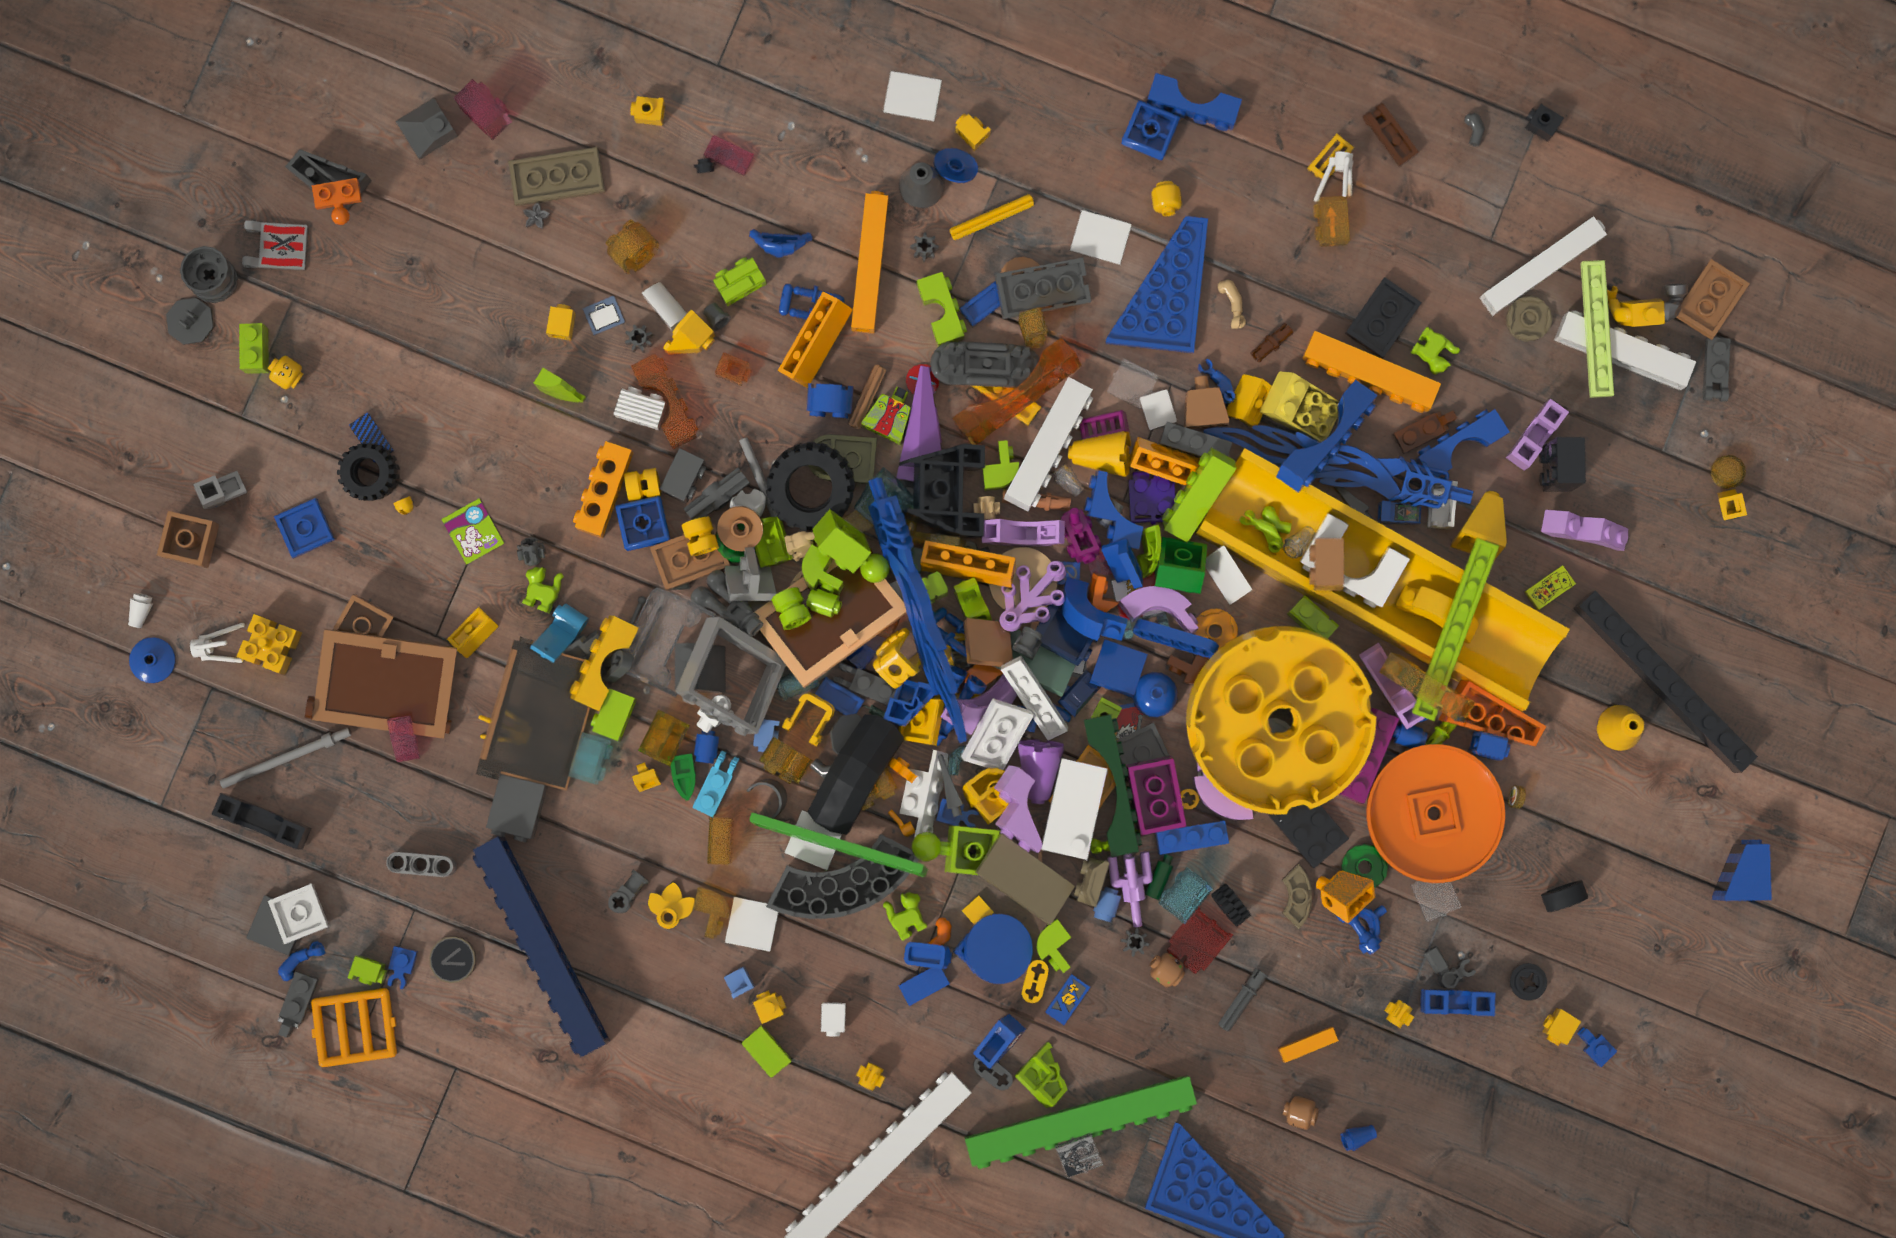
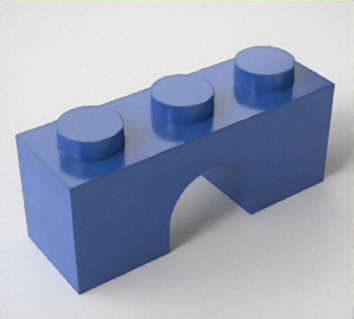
(1192, 837)
(1457, 1002)

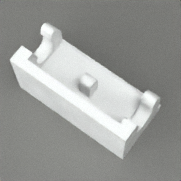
(1445, 515)

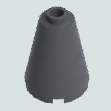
(921, 185)

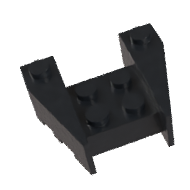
(940, 491)

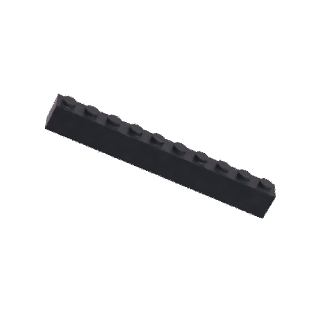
(1665, 682)

